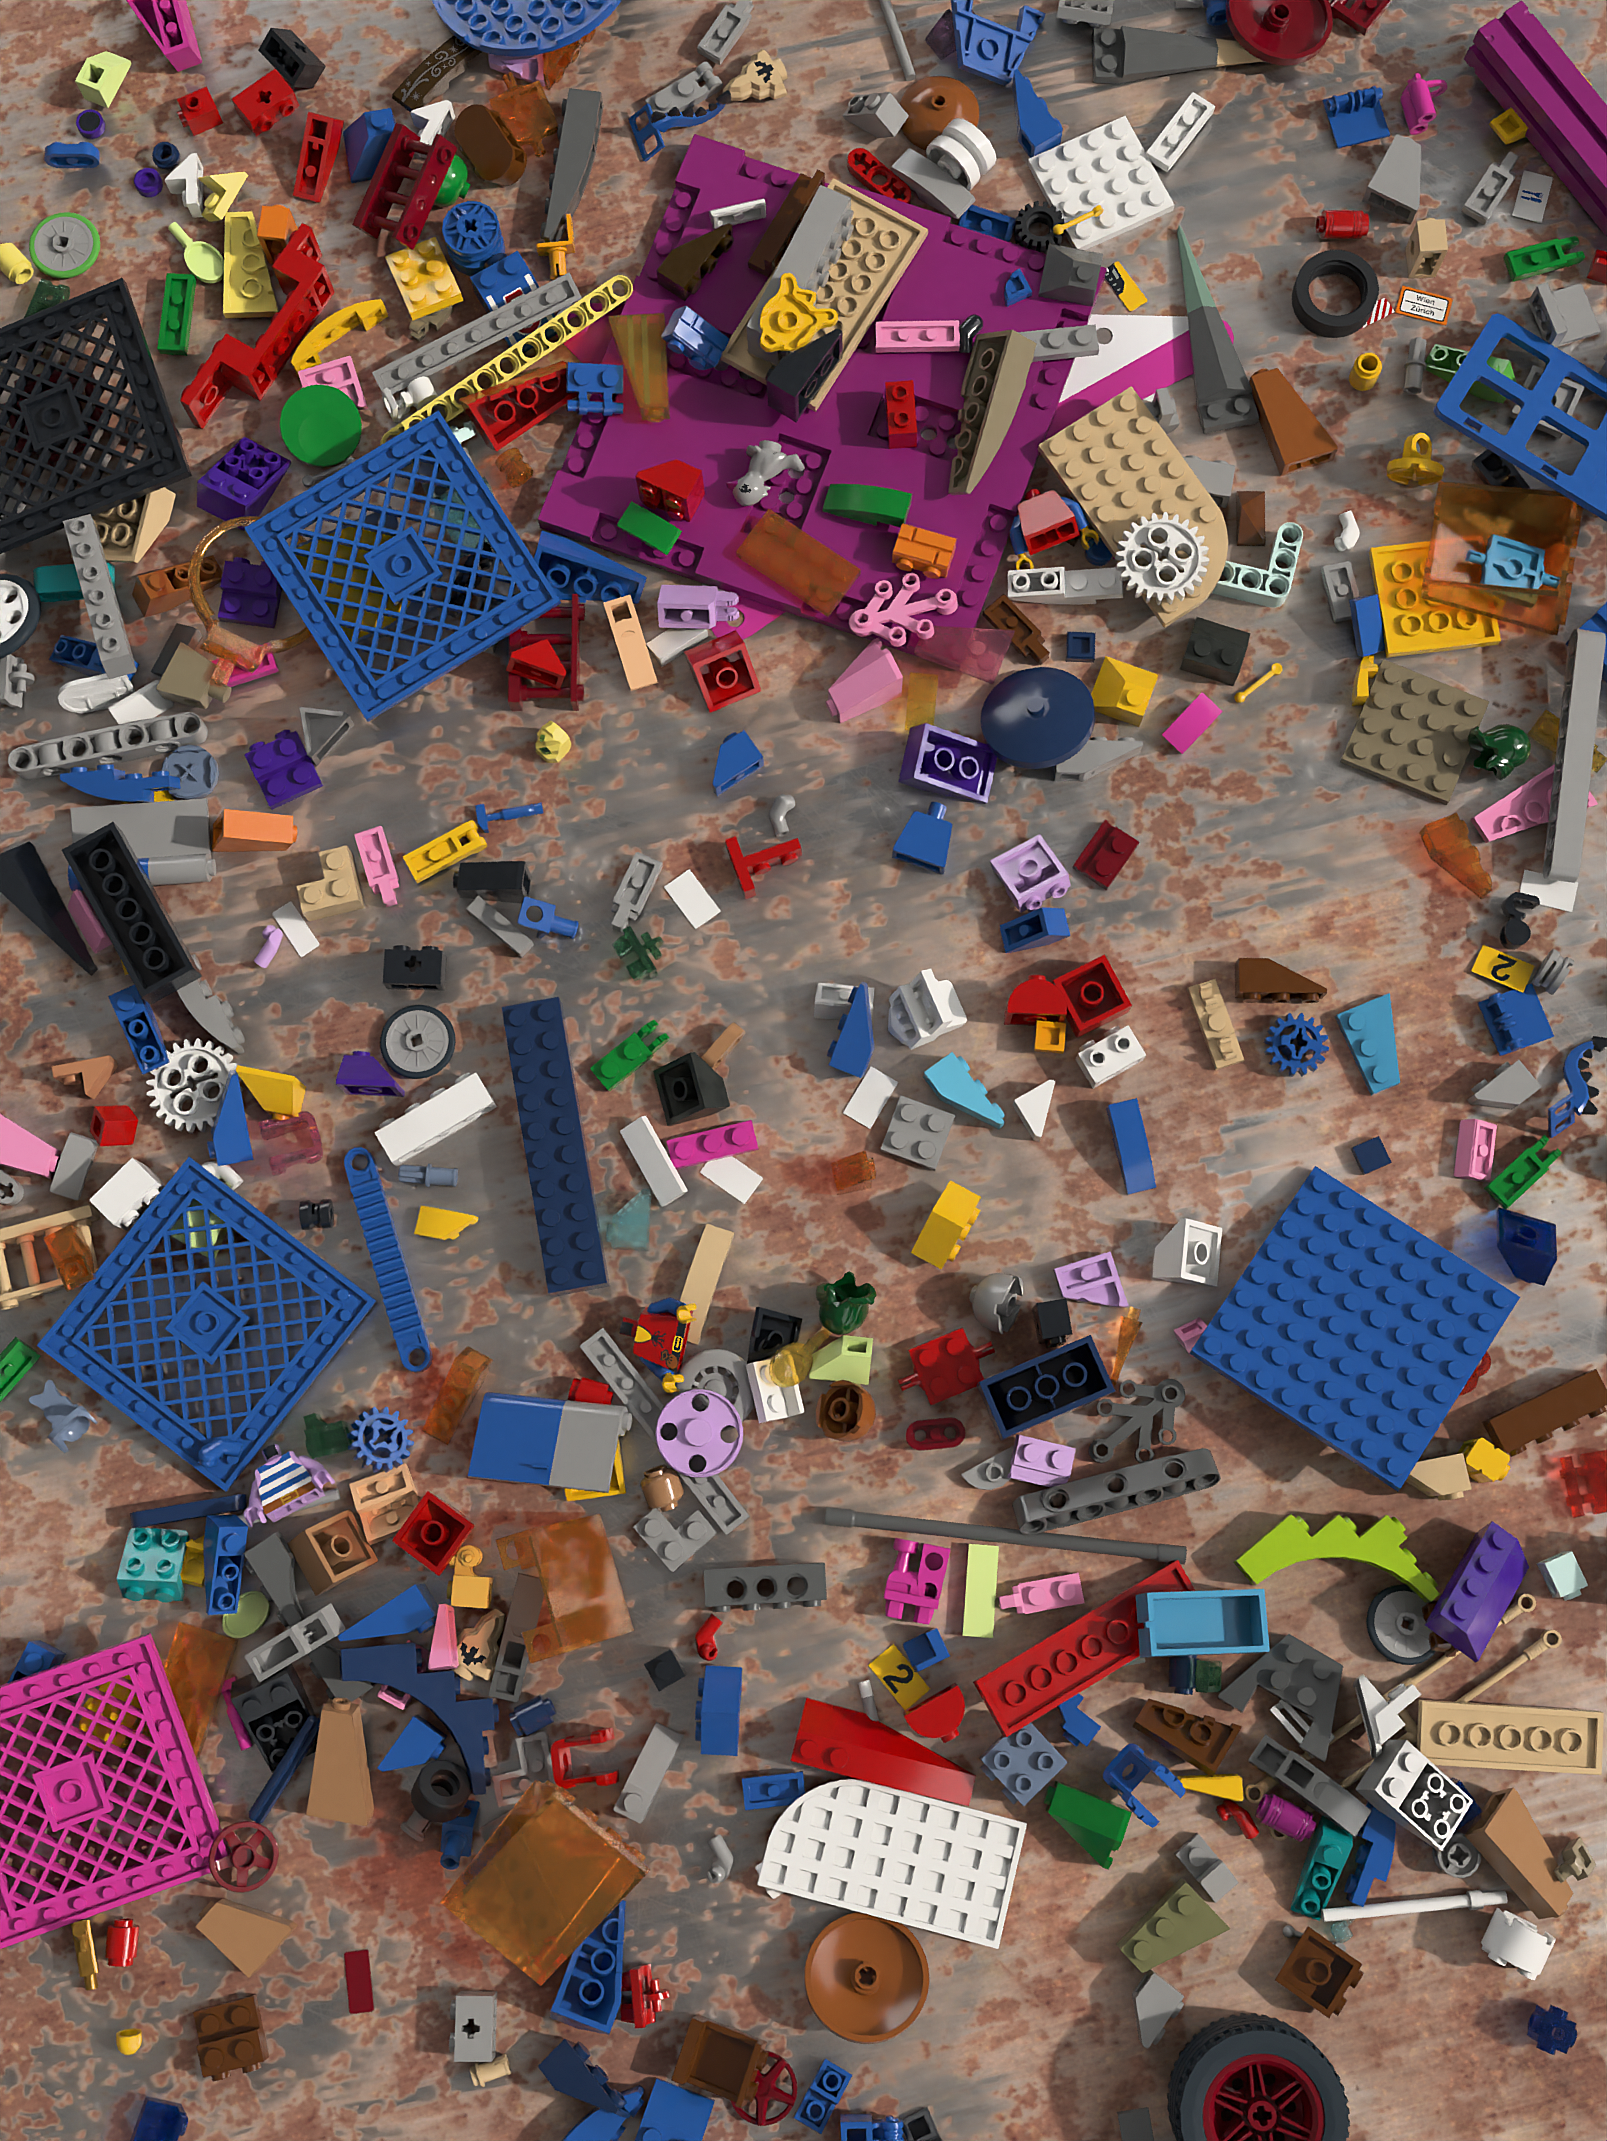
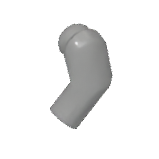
(722, 1861)

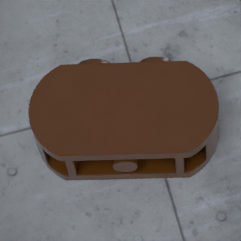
(490, 145)

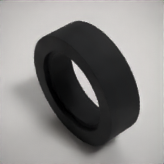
(1335, 262)

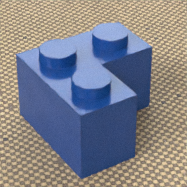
(719, 1710)

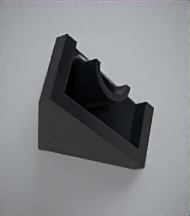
(771, 1332)

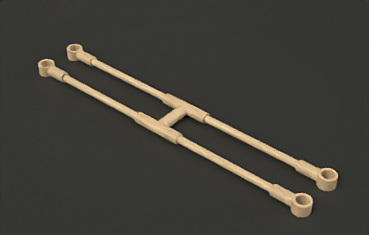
(1411, 1727)

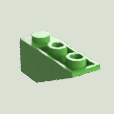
(1445, 362)

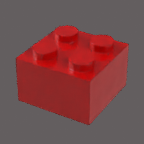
(1092, 996)

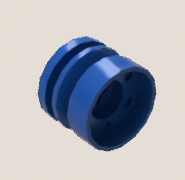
(472, 236)

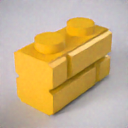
(1484, 1461)

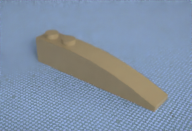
(991, 395)

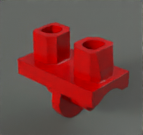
(645, 1996)

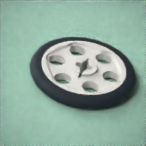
(26, 604)

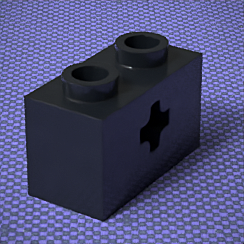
(291, 58)
(1497, 471)
(427, 977)
(1052, 1322)

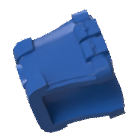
(1141, 1767)

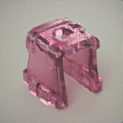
(275, 1129)

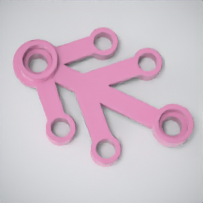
(899, 612)

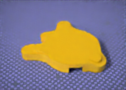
(791, 319)

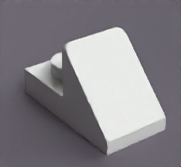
(433, 120)
(185, 181)

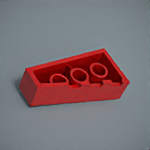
(517, 404)

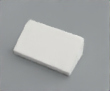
(738, 213)
(674, 643)
(140, 705)
(832, 1000)

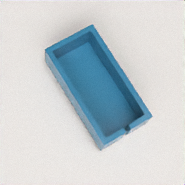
(1202, 1623)

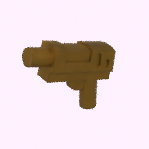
(85, 1953)

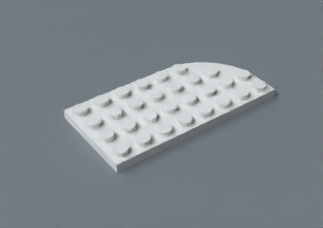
(897, 1858)

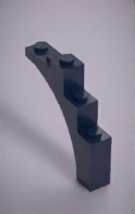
(437, 1690)

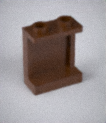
(721, 2060)

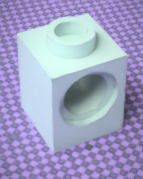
(1563, 1575)

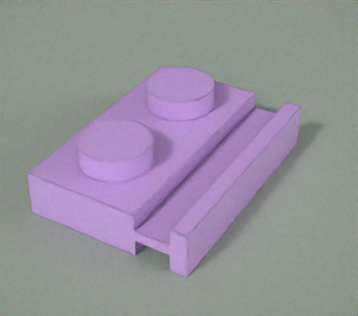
(1040, 1462)

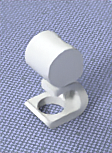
(419, 395)

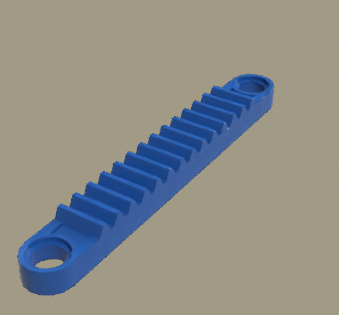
(388, 1259)

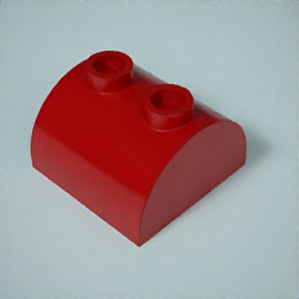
(1035, 1002)
(938, 1714)

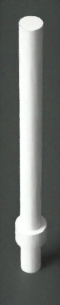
(1472, 1899)

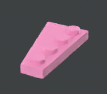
(1520, 809)

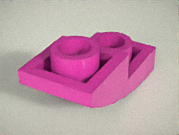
(1192, 723)

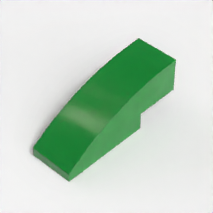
(868, 503)

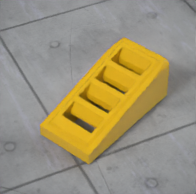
(1220, 1785)

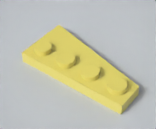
(246, 274)

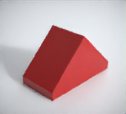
(538, 663)

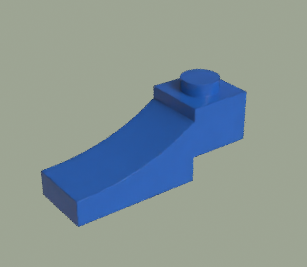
(1076, 1723)

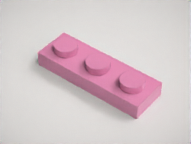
(917, 336)

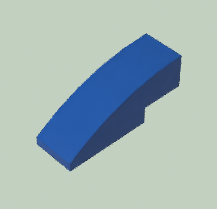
(1131, 1146)

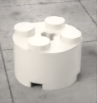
(1517, 1942)

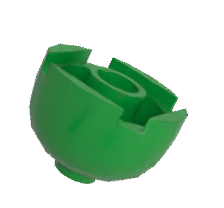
(453, 184)

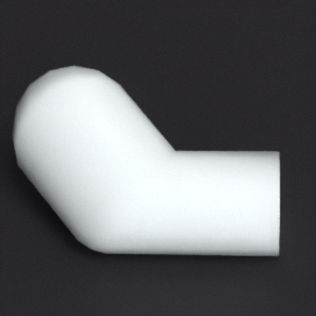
(1350, 532)
(224, 1173)

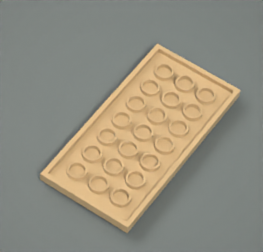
(856, 285)

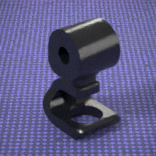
(1515, 931)

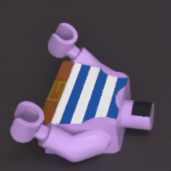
(284, 1485)

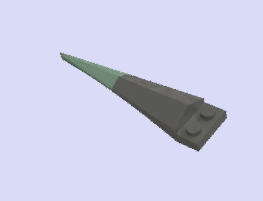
(1220, 381)

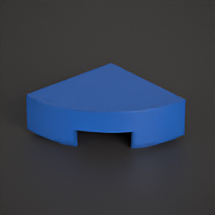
(1016, 288)

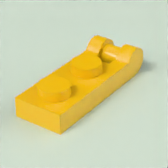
(444, 851)

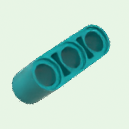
(61, 582)

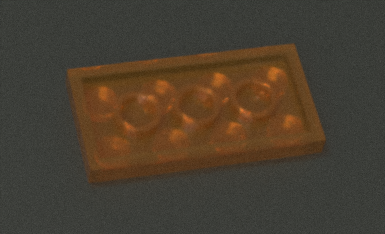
(798, 562)
(196, 1675)

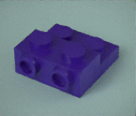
(249, 594)
(283, 768)

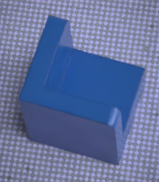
(925, 1650)

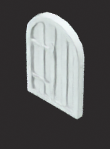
(94, 693)

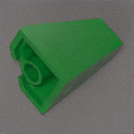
(1089, 1819)

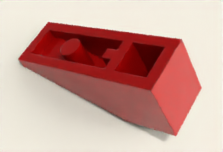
(317, 155)

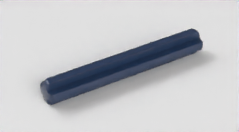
(285, 1770)

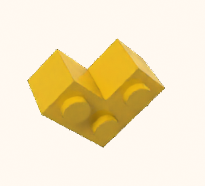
(946, 1224)

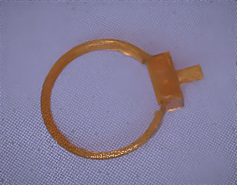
(218, 641)

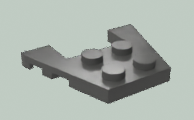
(1299, 1678)

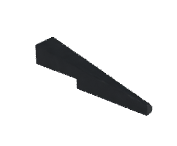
(30, 889)

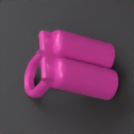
(1418, 102)

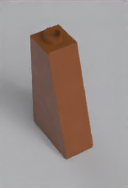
(1289, 425)

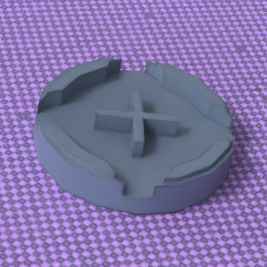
(195, 769)

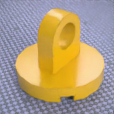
(1415, 465)

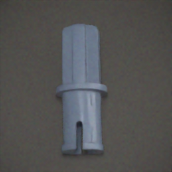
(428, 1175)

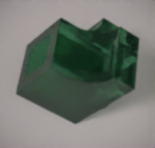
(325, 1439)

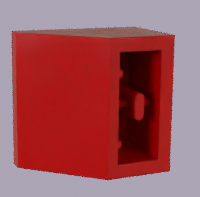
(672, 488)

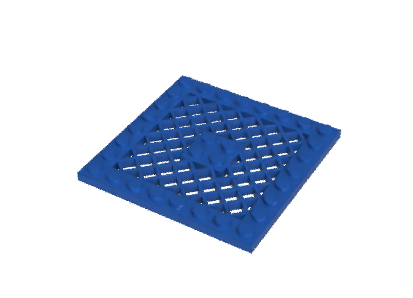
(402, 565)
(206, 1321)

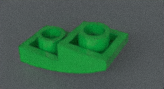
(649, 528)

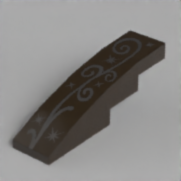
(434, 73)

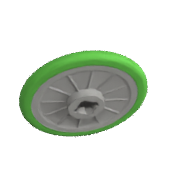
(67, 261)

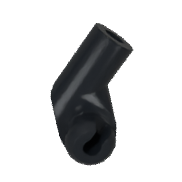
(968, 331)

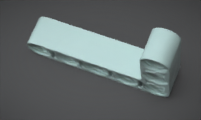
(1263, 579)

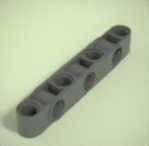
(1094, 1498)

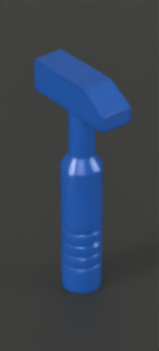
(506, 814)

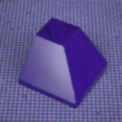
(365, 1076)

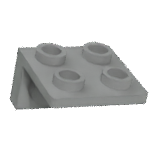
(1563, 314)

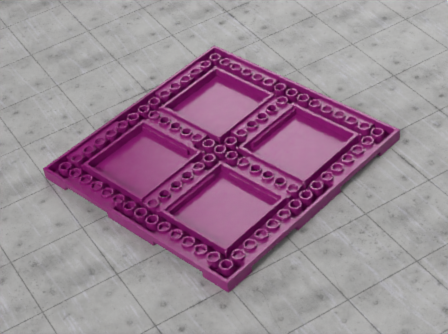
(840, 443)

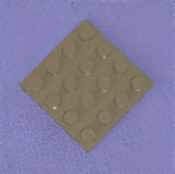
(1414, 732)

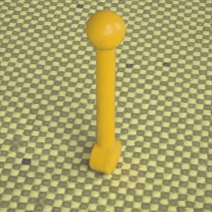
(1096, 211)
(1276, 670)

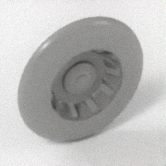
(718, 1382)

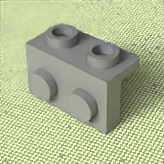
(1095, 12)

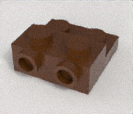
(1320, 1973)
(230, 2037)

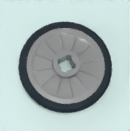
(424, 1059)
(1385, 1629)

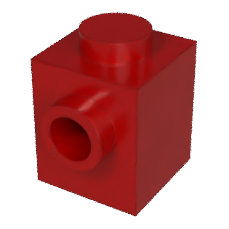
(198, 111)

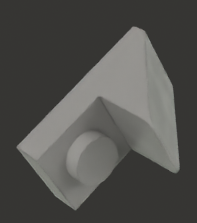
(1206, 1867)

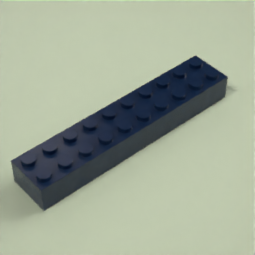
(555, 1147)

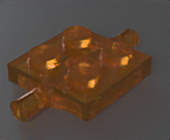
(526, 113)

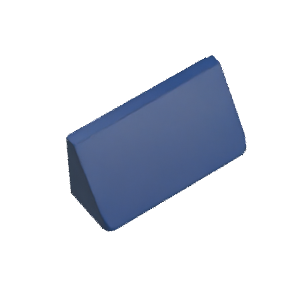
(988, 222)
(1367, 625)

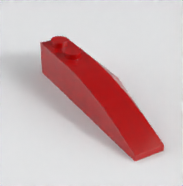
(873, 1752)

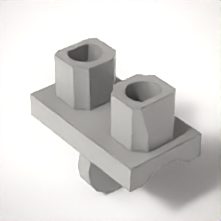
(13, 681)

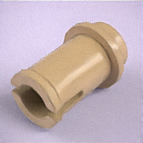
(490, 2070)

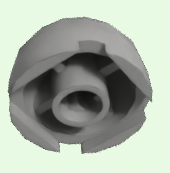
(995, 1301)

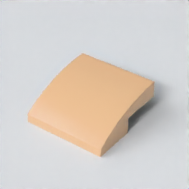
(384, 1502)

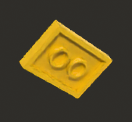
(424, 278)

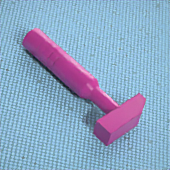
(234, 1717)

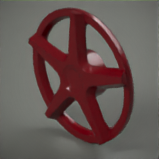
(243, 1856)
(767, 2090)

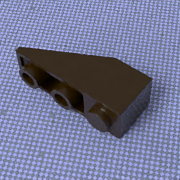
(690, 262)

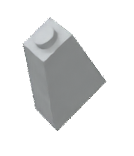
(1397, 180)

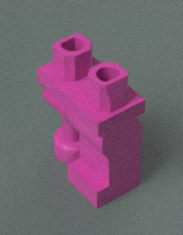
(919, 1587)

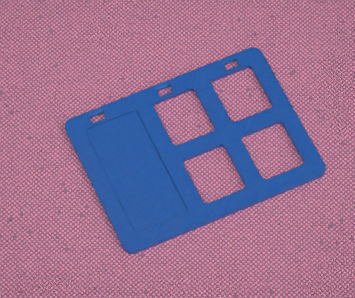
(1589, 480)

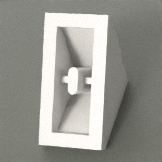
(1033, 1108)

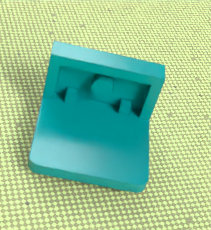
(153, 1565)

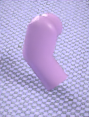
(270, 947)

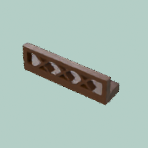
(785, 224)

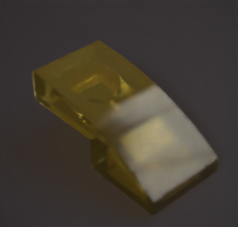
(921, 699)

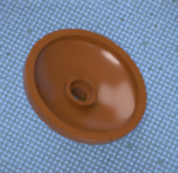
(928, 119)

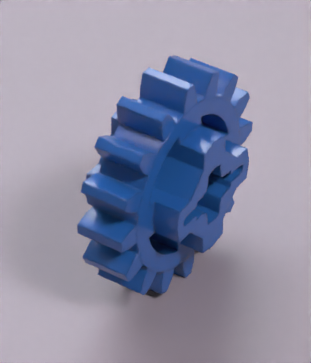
(1283, 1043)
(388, 1450)

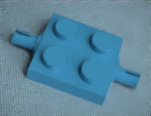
(1512, 564)

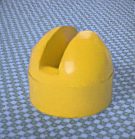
(128, 2040)

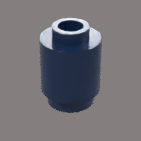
(1182, 1674)
(532, 1715)

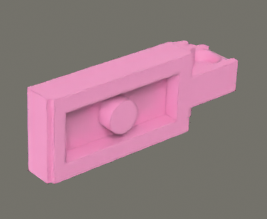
(378, 863)
(1044, 1594)

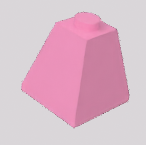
(865, 683)

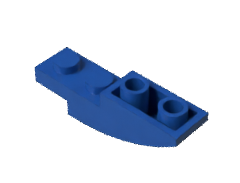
(118, 786)
(1372, 1858)
(604, 2125)

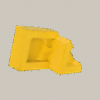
(1365, 671)
(442, 1223)
(193, 1565)

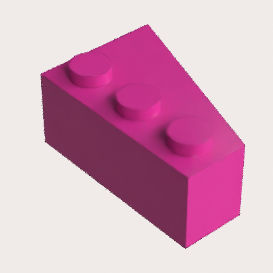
(171, 29)

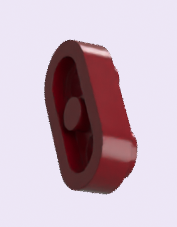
(935, 1434)

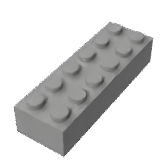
(807, 257)

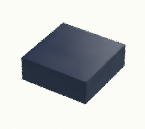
(1080, 647)
(1371, 1155)

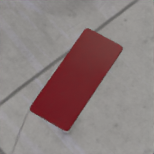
(359, 1981)

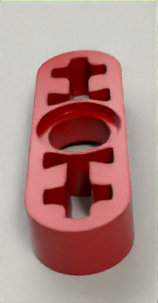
(874, 168)

